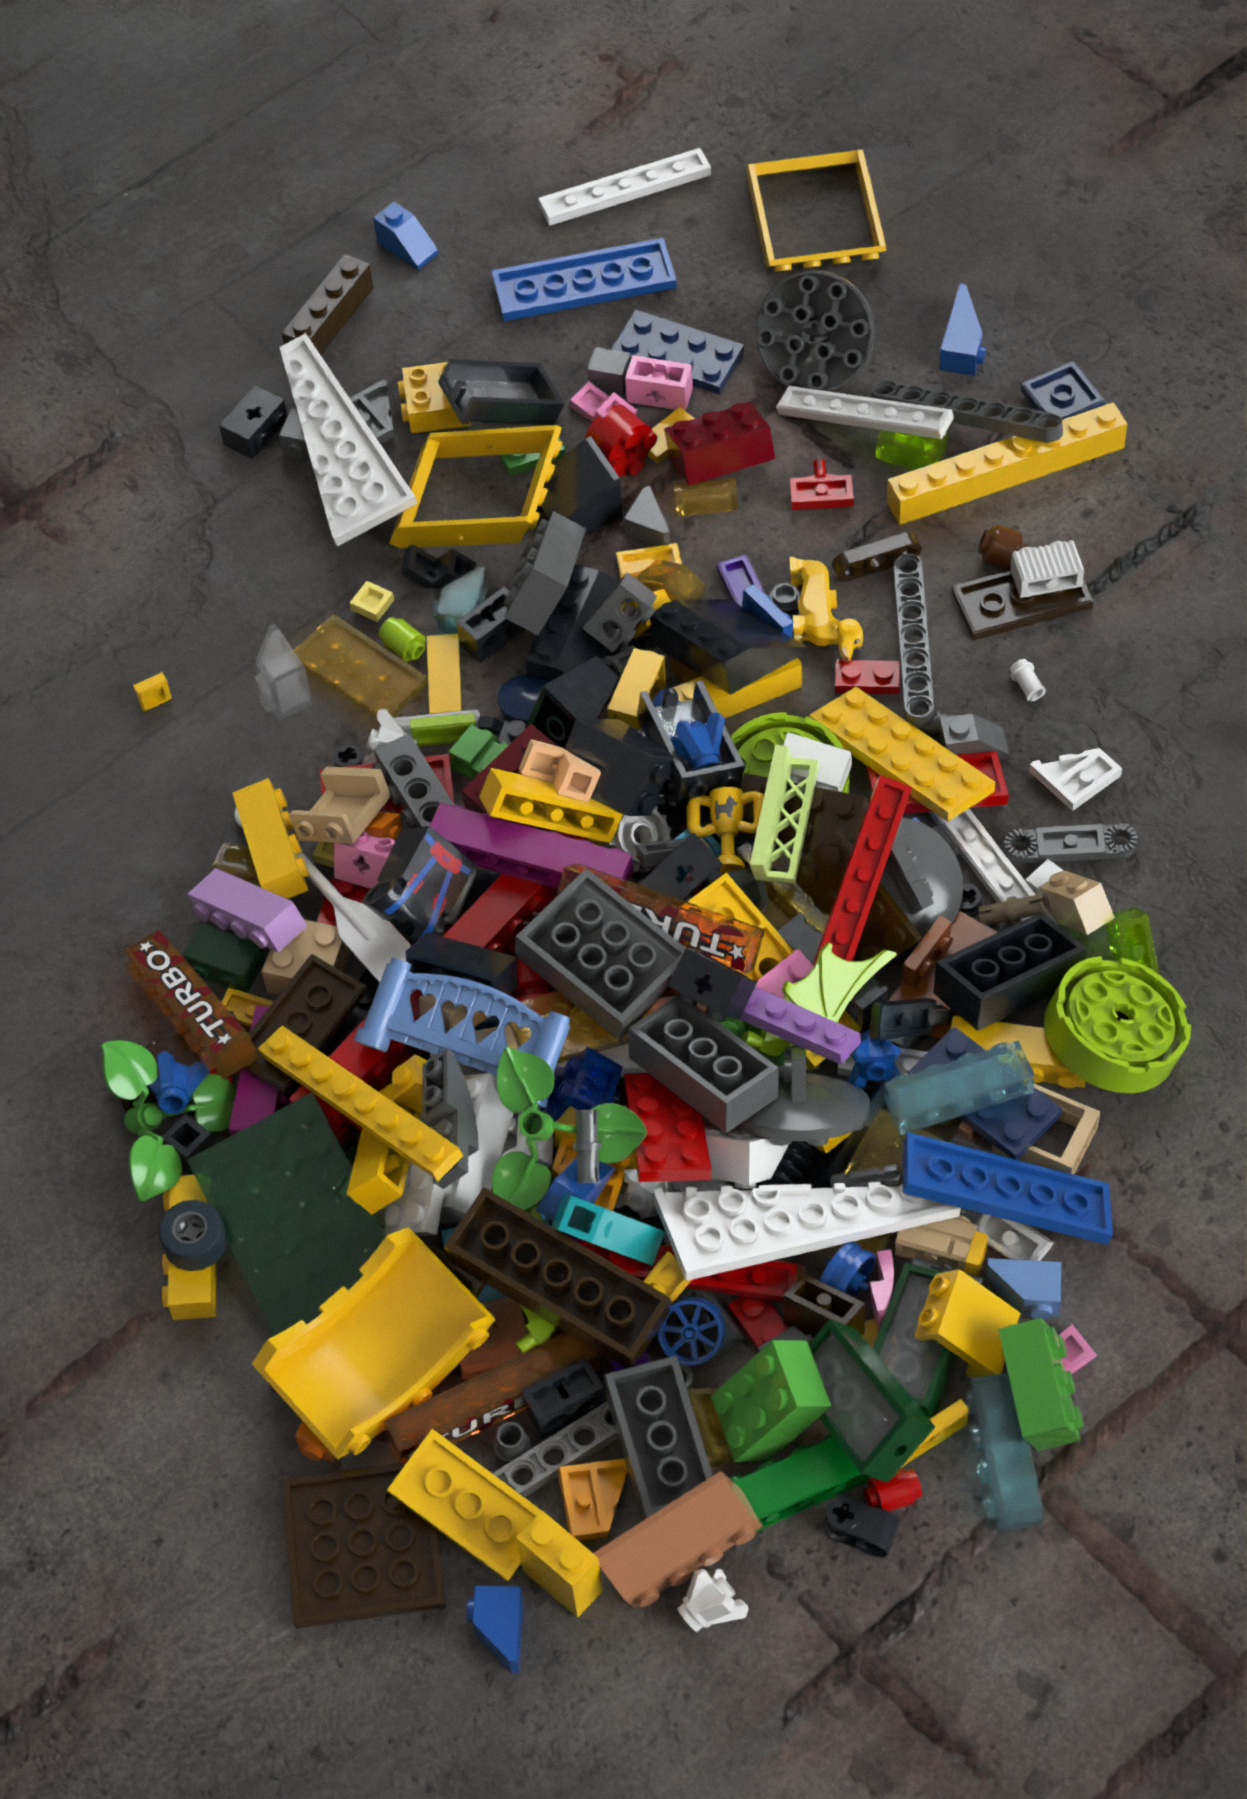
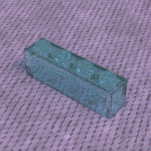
(959, 1087)
(1005, 1454)

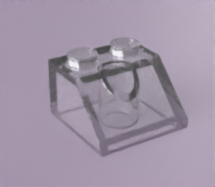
(281, 676)

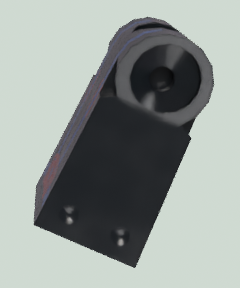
(419, 883)

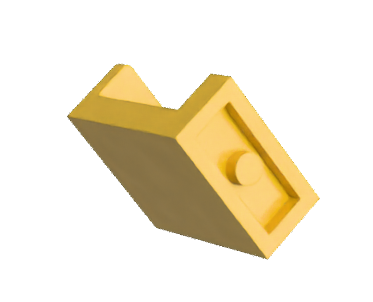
(966, 1321)

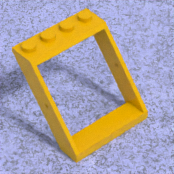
(809, 163)
(479, 443)

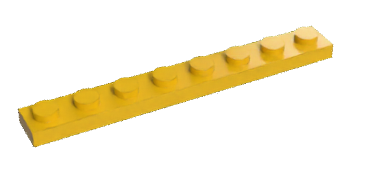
(361, 1103)

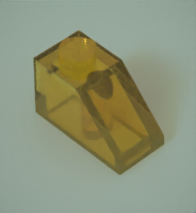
(674, 578)

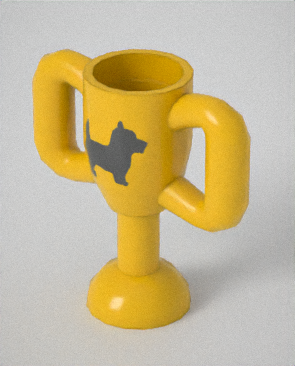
(726, 817)

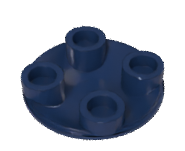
(519, 696)

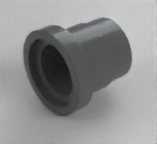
(508, 1453)

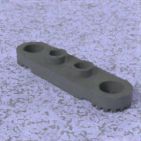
(1070, 843)

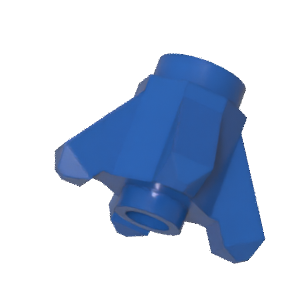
(700, 742)
(874, 1061)
(176, 1082)

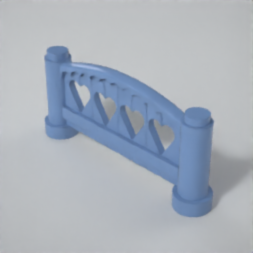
(393, 1019)

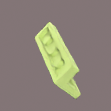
(771, 814)

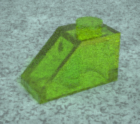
(1131, 937)

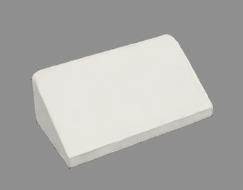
(1014, 1239)

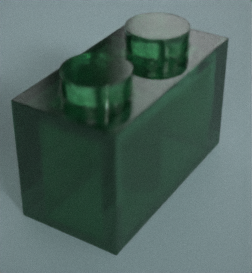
(224, 958)

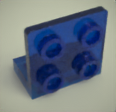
(584, 1083)

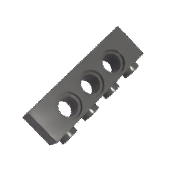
(409, 779)

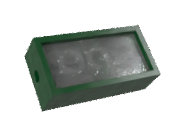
(918, 1365)
(869, 1407)

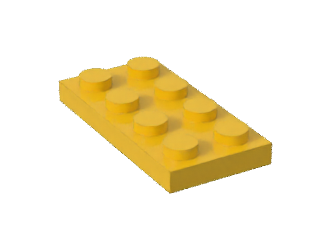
(465, 1503)

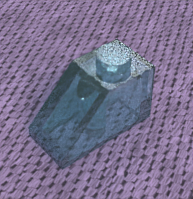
(459, 599)

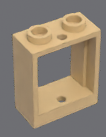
(1076, 1115)

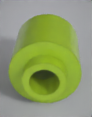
(402, 639)

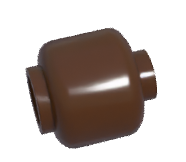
(999, 544)

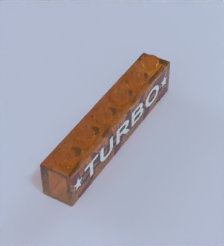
(689, 924)
(191, 1005)
(483, 1398)

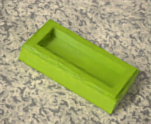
(440, 729)

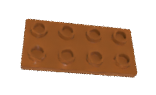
(937, 944)

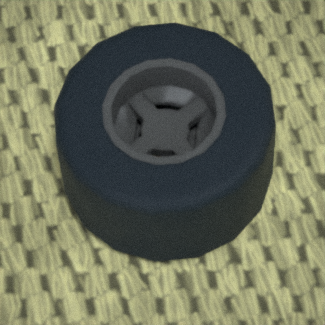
(188, 1222)

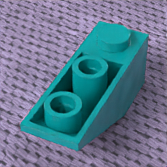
(608, 1229)

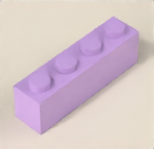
(247, 910)

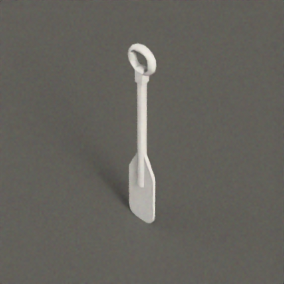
(360, 929)

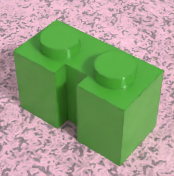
(474, 752)

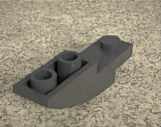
(449, 1110)

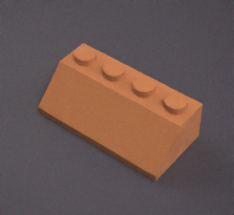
(678, 1540)

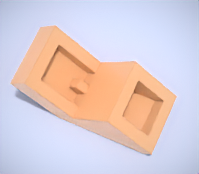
(566, 771)

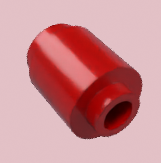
(895, 1494)

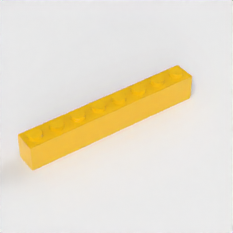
(1004, 465)

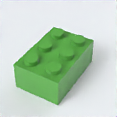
(1041, 1384)
(770, 1400)

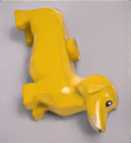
(815, 617)

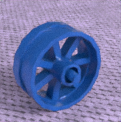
(849, 1269)
(693, 1330)

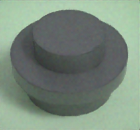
(785, 597)

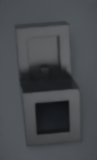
(433, 571)

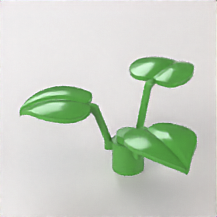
(520, 1084)
(153, 1165)

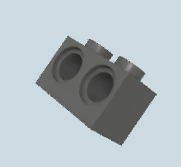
(617, 610)

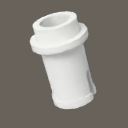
(1023, 673)

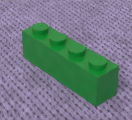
(799, 1481)

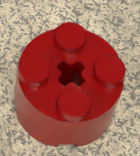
(622, 439)

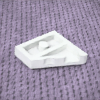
(1077, 776)

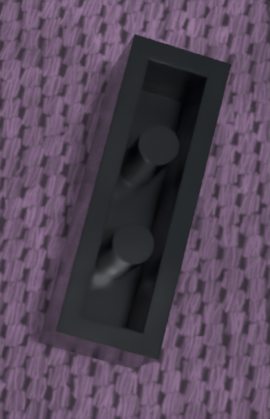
(459, 959)

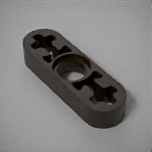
(860, 561)

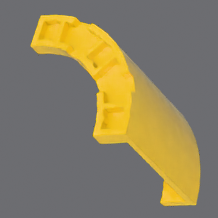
(375, 1345)

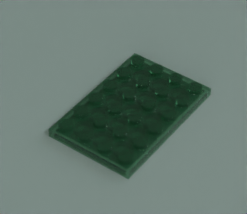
(289, 1211)

